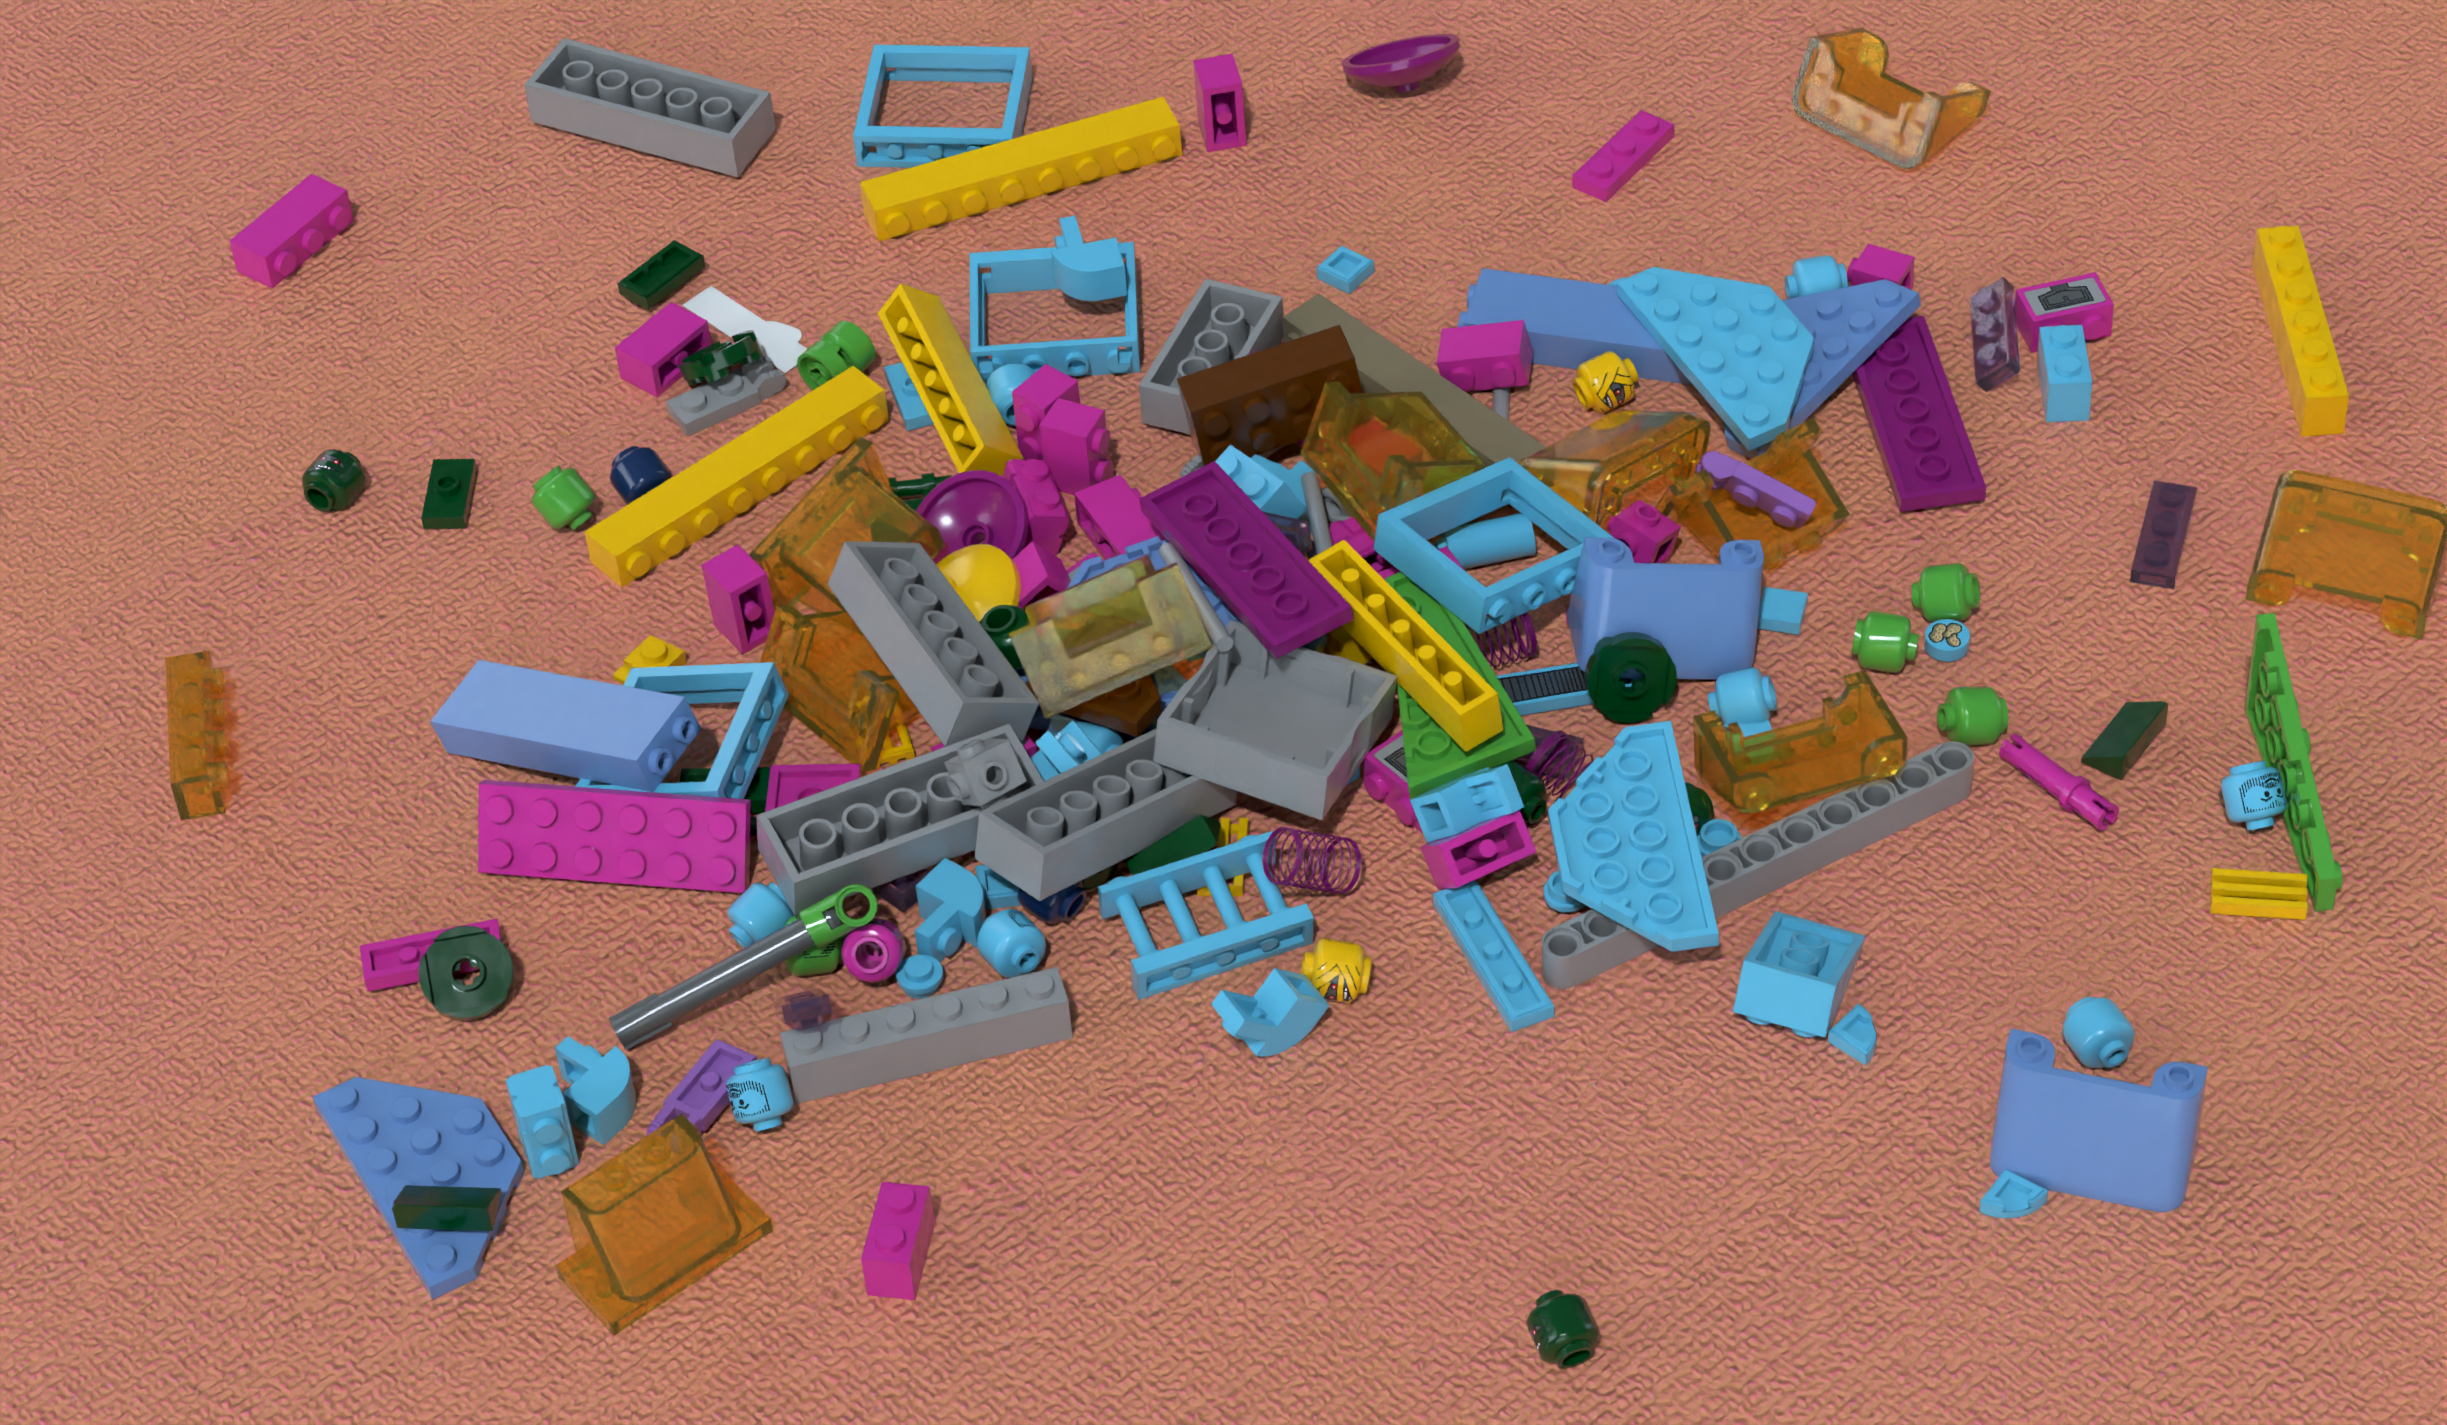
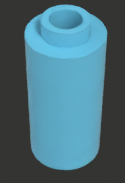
(1490, 540)

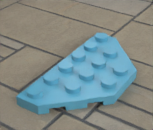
(1729, 342)
(1632, 842)

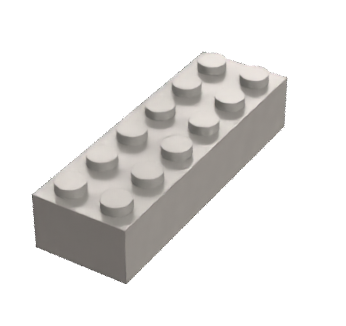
(650, 107)
(930, 640)
(1092, 817)
(875, 826)

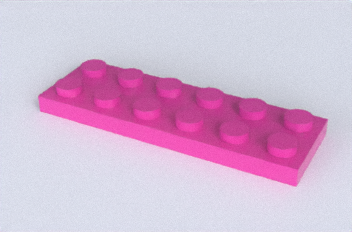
(614, 836)

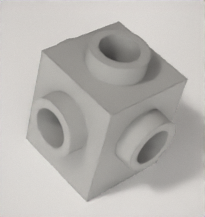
(984, 772)

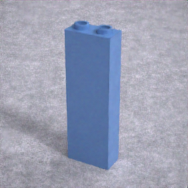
(1568, 321)
(566, 725)

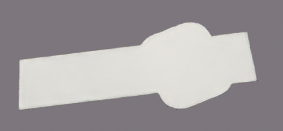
(775, 338)

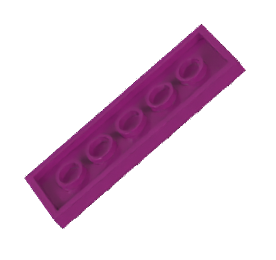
(1918, 422)
(1246, 559)

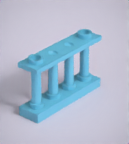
(1199, 954)

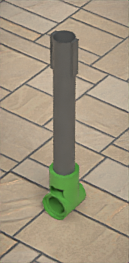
(817, 926)

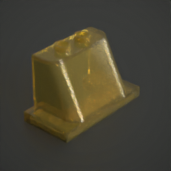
(1383, 450)
(844, 505)
(1719, 518)
(1108, 633)
(836, 682)
(653, 1225)

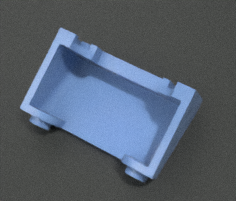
(1696, 610)
(2094, 1131)

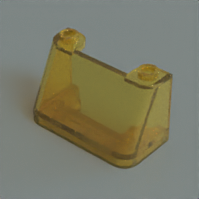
(1852, 98)
(1619, 455)
(2353, 545)
(1842, 749)

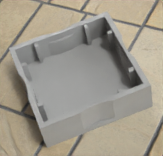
(1273, 725)

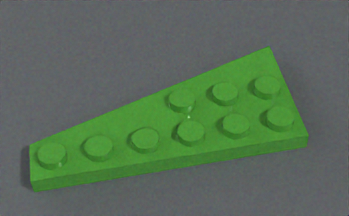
(2287, 747)
(1429, 750)

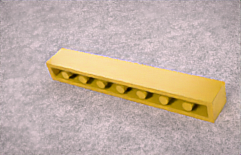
(1021, 168)
(736, 476)

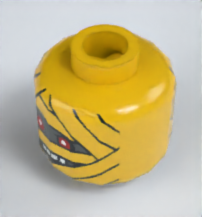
(1605, 382)
(1337, 969)

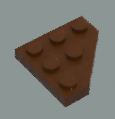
(1122, 709)

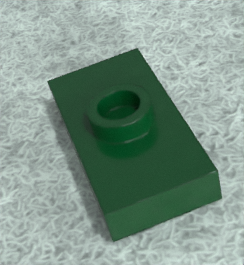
(661, 274)
(449, 493)

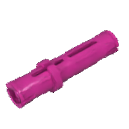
(2071, 791)

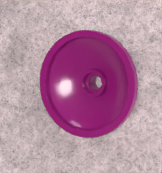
(1402, 61)
(977, 508)

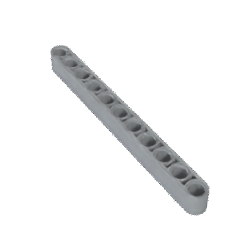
(1777, 856)

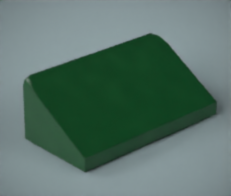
(2126, 737)
(1184, 842)
(446, 1207)

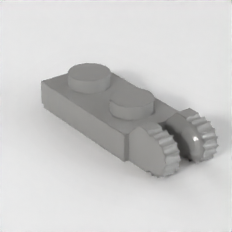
(726, 396)

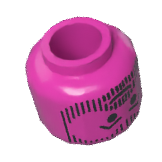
(871, 965)

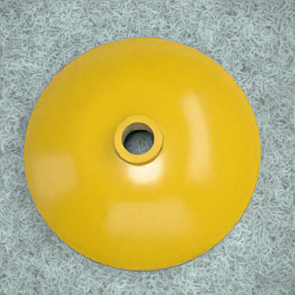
(982, 577)

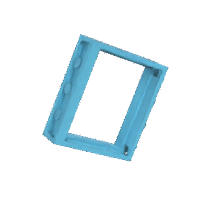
(920, 145)
(1033, 271)
(1406, 528)
(761, 703)

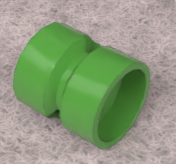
(837, 351)

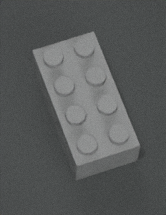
(1214, 329)

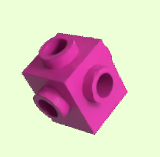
(1645, 532)

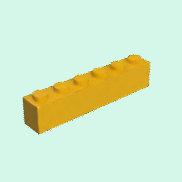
(2300, 331)
(947, 381)
(1412, 649)

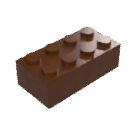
(1266, 395)

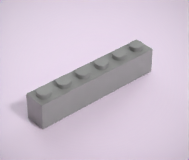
(927, 1035)

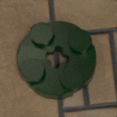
(713, 361)
(1617, 655)
(444, 958)

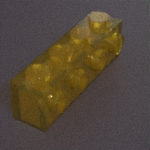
(197, 734)

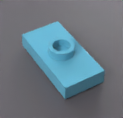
(906, 397)

